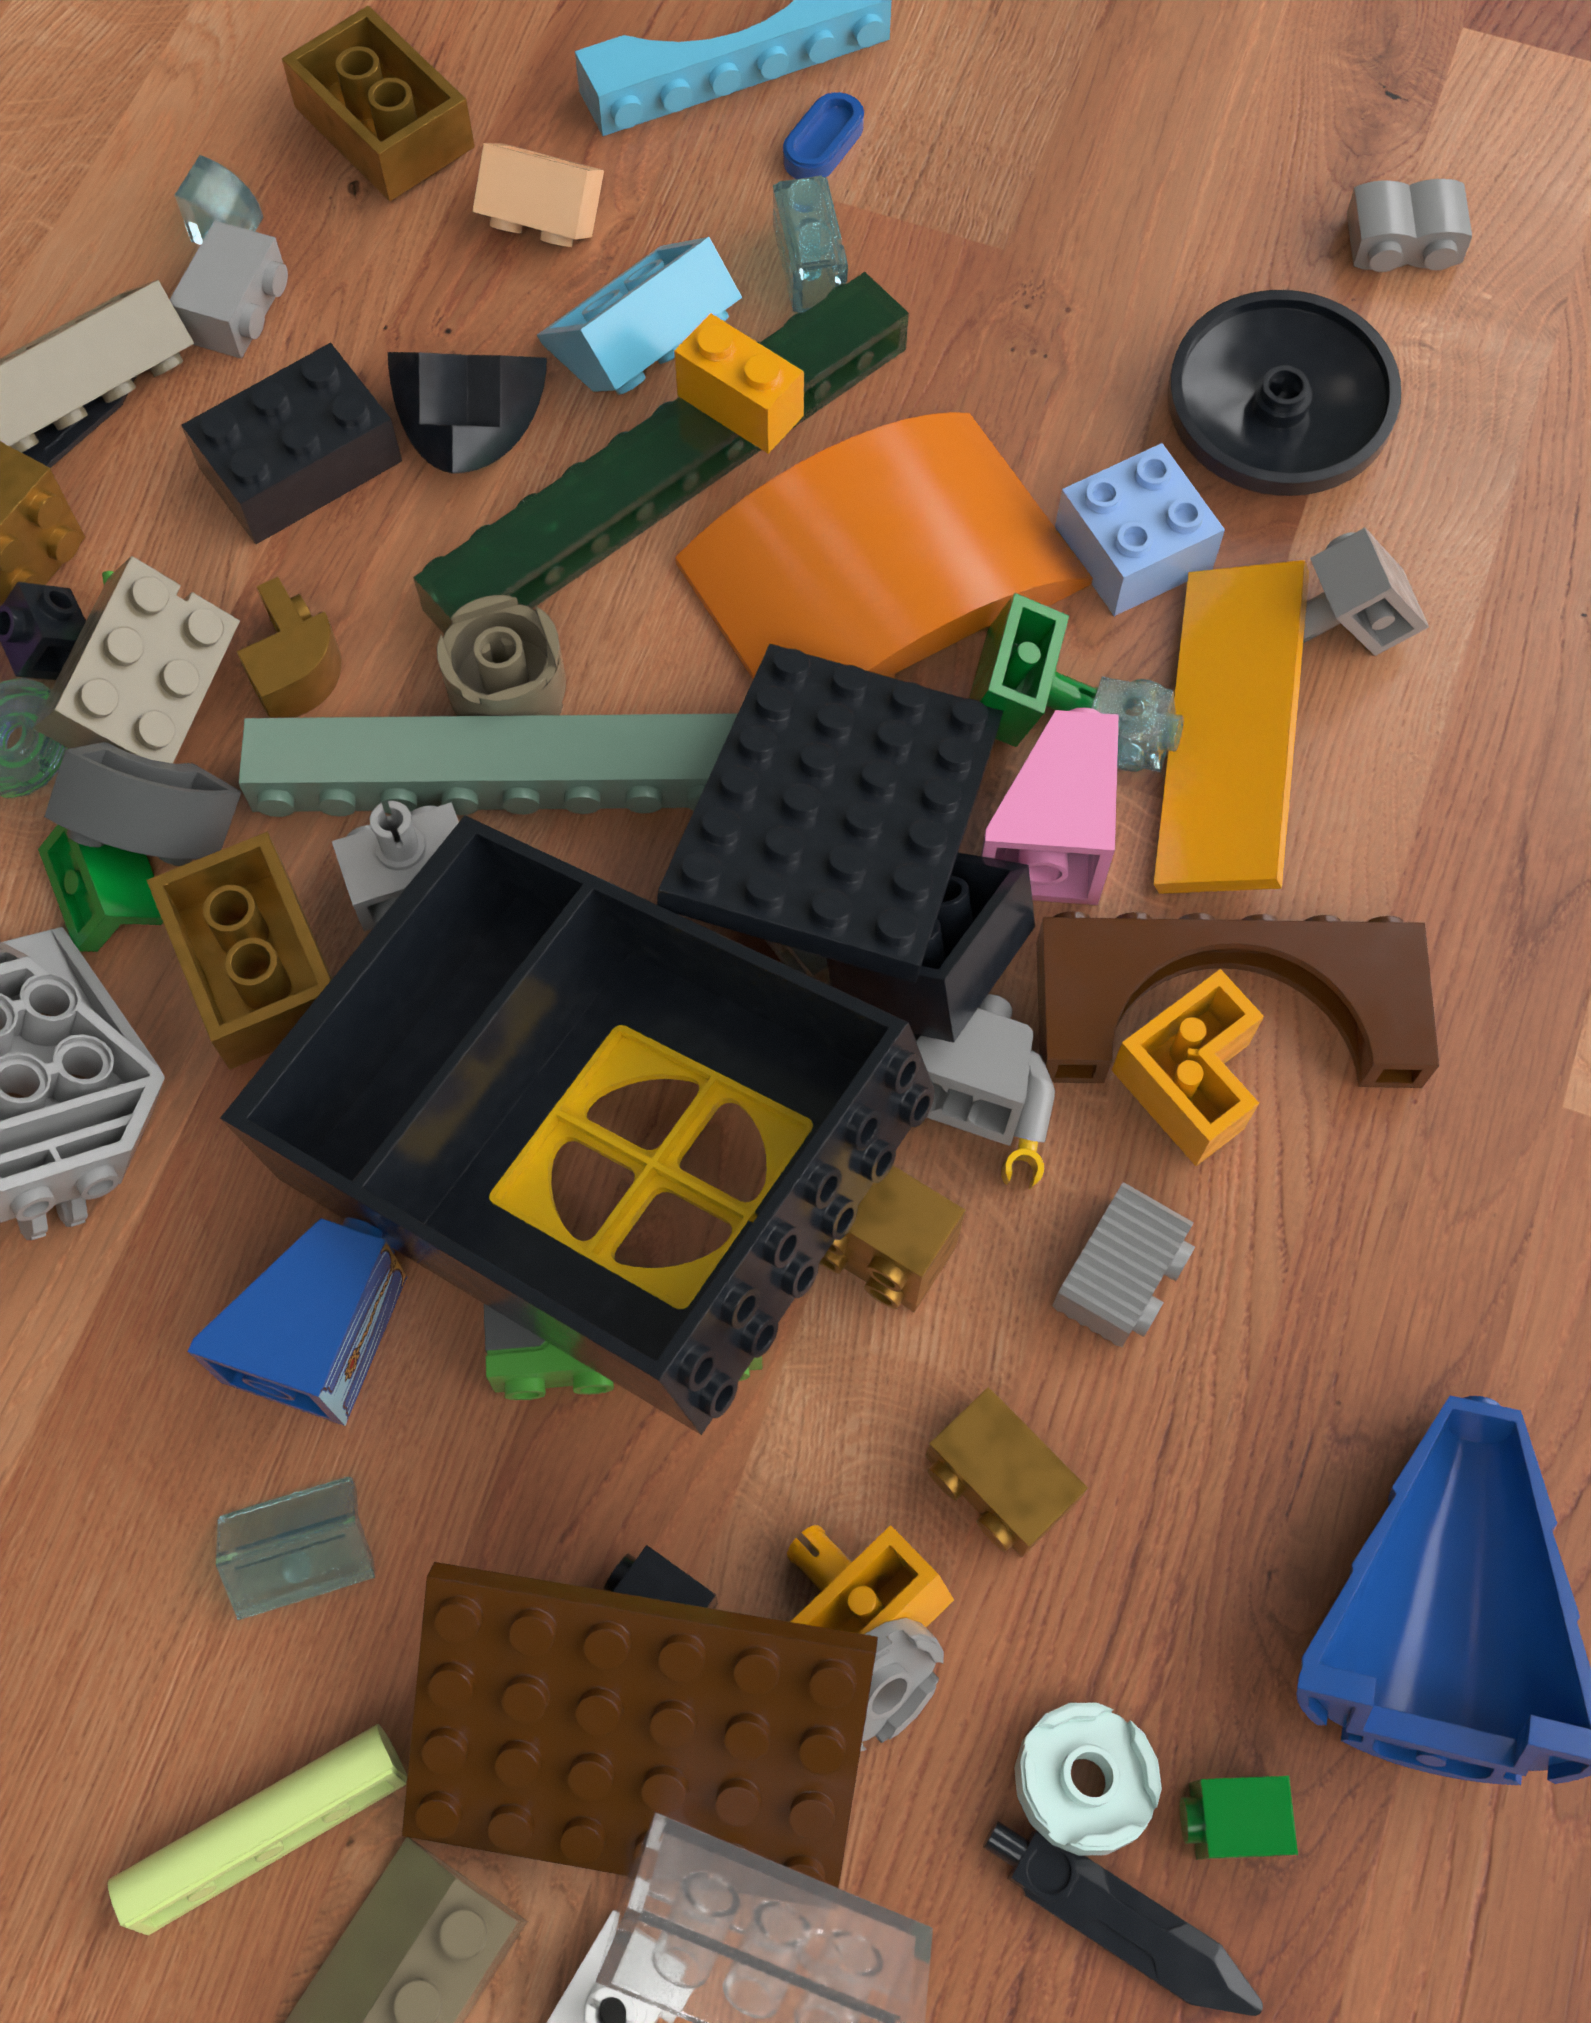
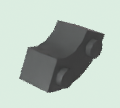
(141, 804)

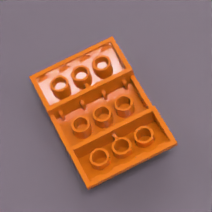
(880, 549)

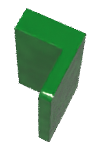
(97, 888)

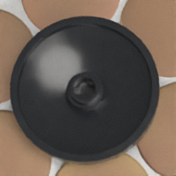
(1284, 392)

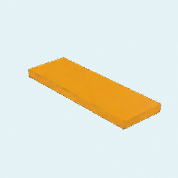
(1236, 748)

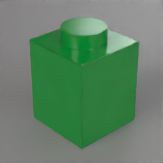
(1239, 1817)

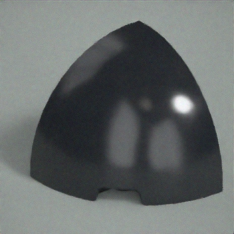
(465, 407)

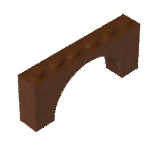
(1360, 974)

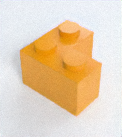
(1181, 1071)

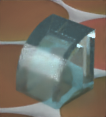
(215, 194)

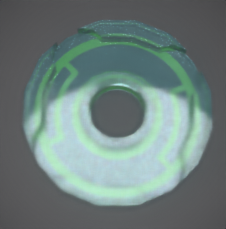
(35, 756)

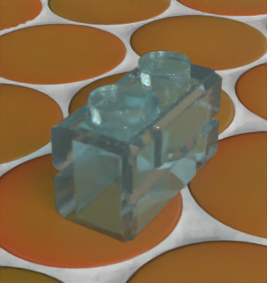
(808, 240)

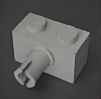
(1363, 593)
(388, 854)

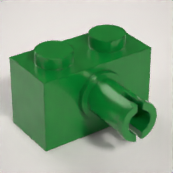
(1020, 668)

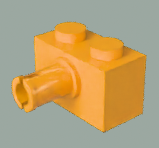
(877, 1587)

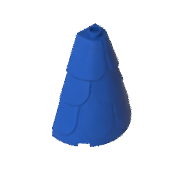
(1459, 1617)

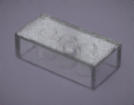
(757, 1942)

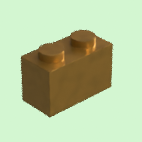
(1003, 1473)

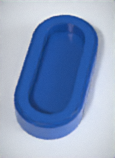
(823, 136)

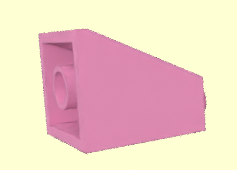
(1063, 809)

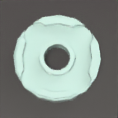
(1054, 1803)

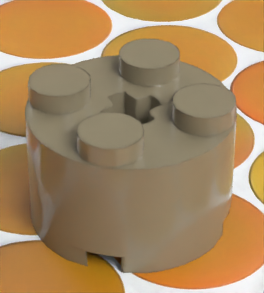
(502, 660)

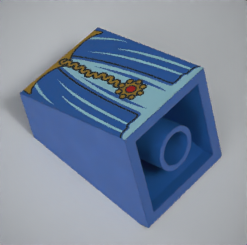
(308, 1321)

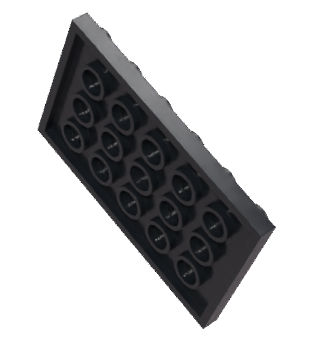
(834, 813)

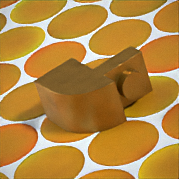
(298, 663)

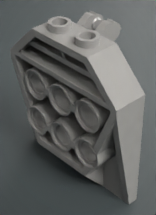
(68, 1133)

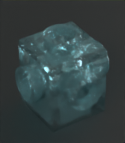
(1145, 722)

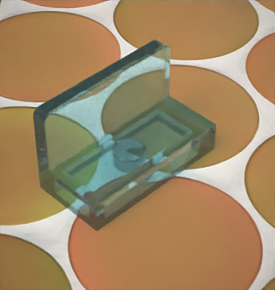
(292, 1548)

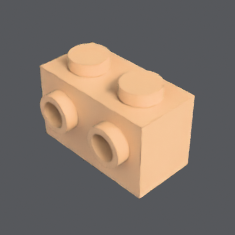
(537, 192)

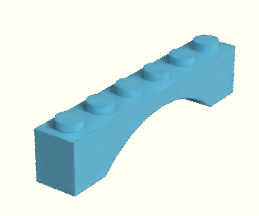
(644, 79)

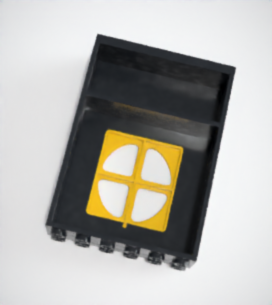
(484, 1034)

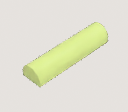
(256, 1832)

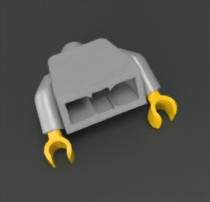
(992, 1083)

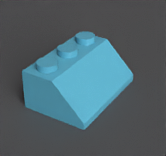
(642, 315)

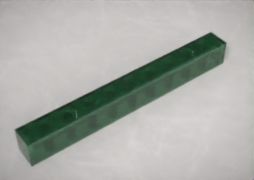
(655, 465)

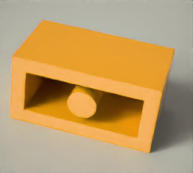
(739, 383)

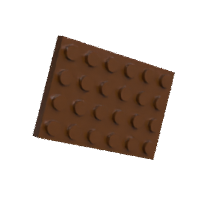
(581, 1712)

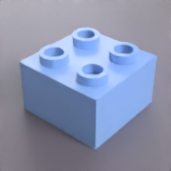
(1138, 528)

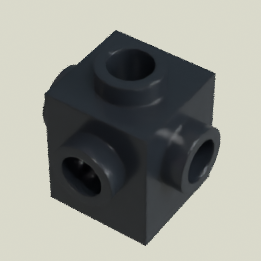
(39, 629)

